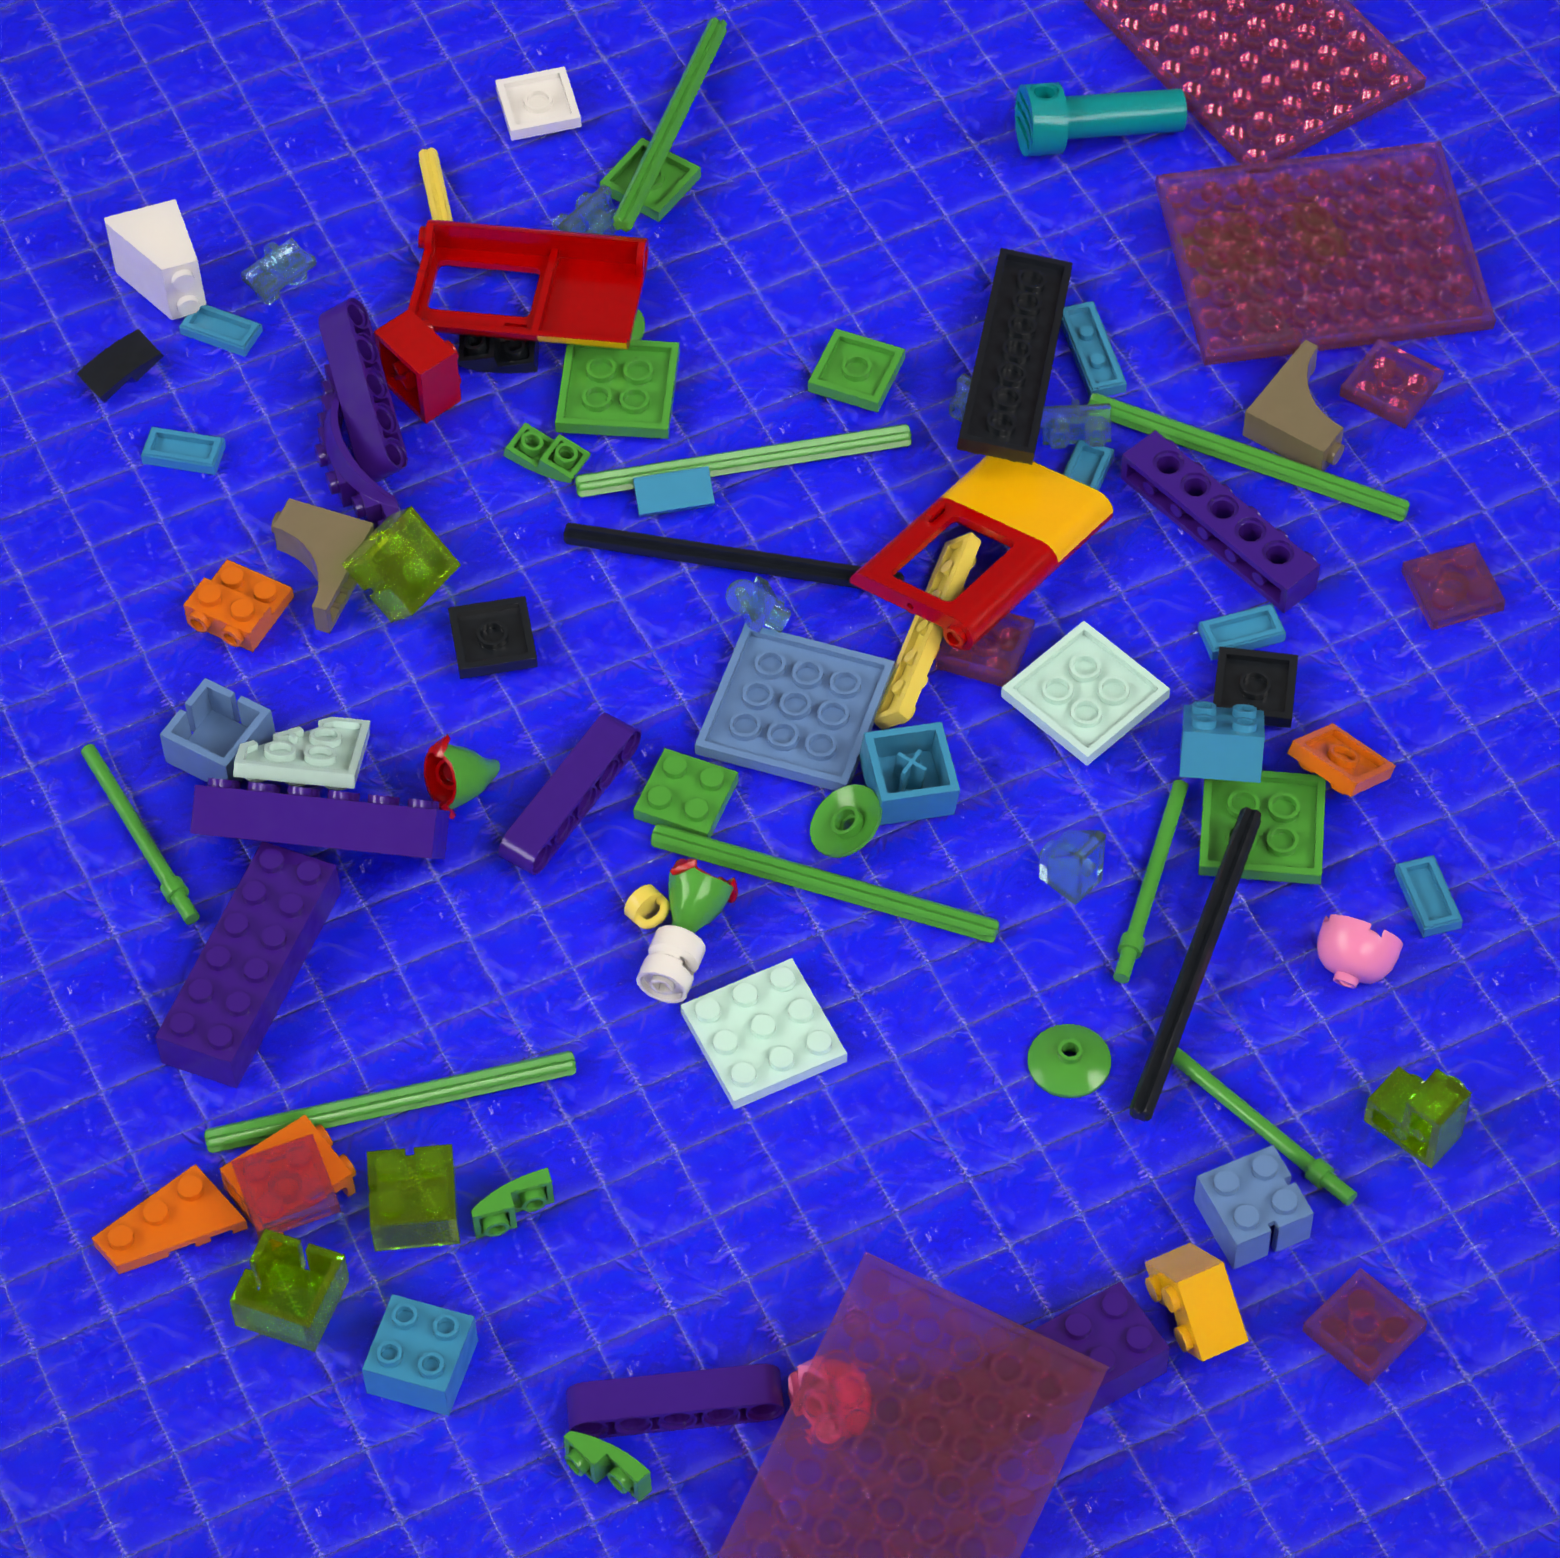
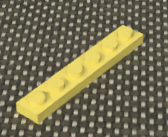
(925, 636)

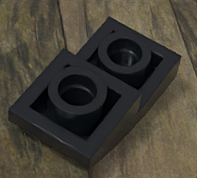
(498, 354)
(115, 365)

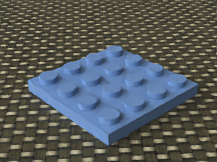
(794, 707)

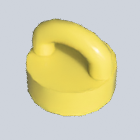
(643, 906)

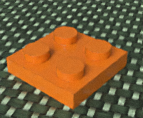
(1340, 760)

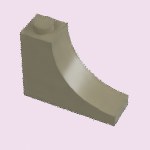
(1290, 420)
(322, 543)

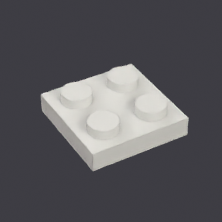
(538, 103)

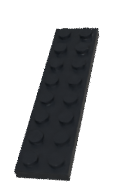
(1015, 357)

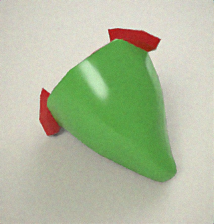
(456, 774)
(696, 895)

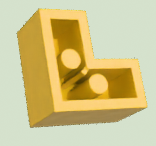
(1201, 1298)

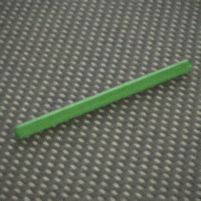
(669, 125)
(752, 458)
(1256, 459)
(825, 883)
(396, 1100)

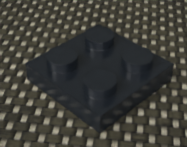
(492, 637)
(1257, 680)

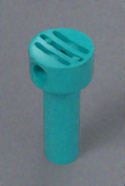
(1050, 118)

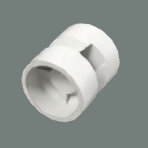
(671, 964)

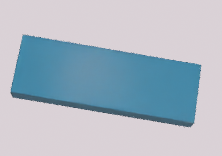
(1092, 350)

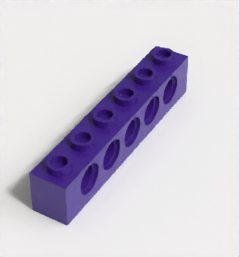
(1220, 521)

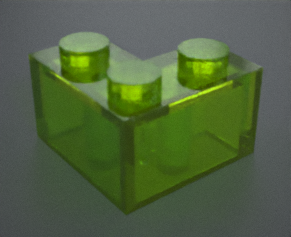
(1420, 1114)

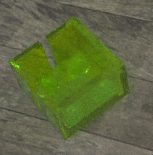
(401, 564)
(413, 1198)
(291, 1301)

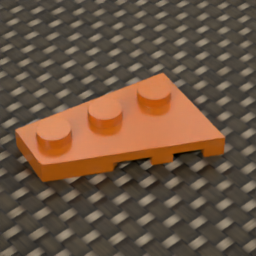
(173, 1217)

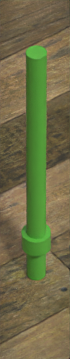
(171, 886)
(1132, 941)
(1316, 1170)

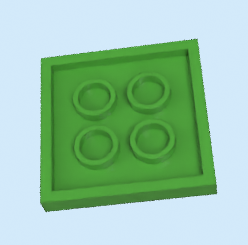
(618, 390)
(1290, 828)

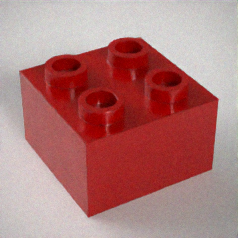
(419, 365)

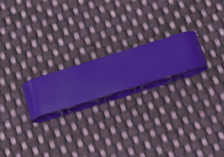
(362, 389)
(569, 793)
(675, 1401)

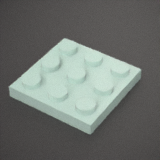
(1085, 693)
(763, 1033)

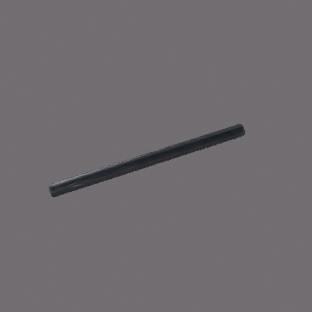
(711, 555)
(1195, 965)

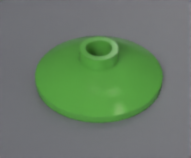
(845, 821)
(1064, 1074)

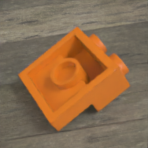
(237, 605)

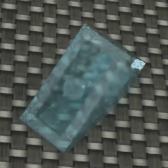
(1073, 863)

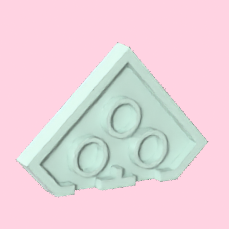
(318, 756)

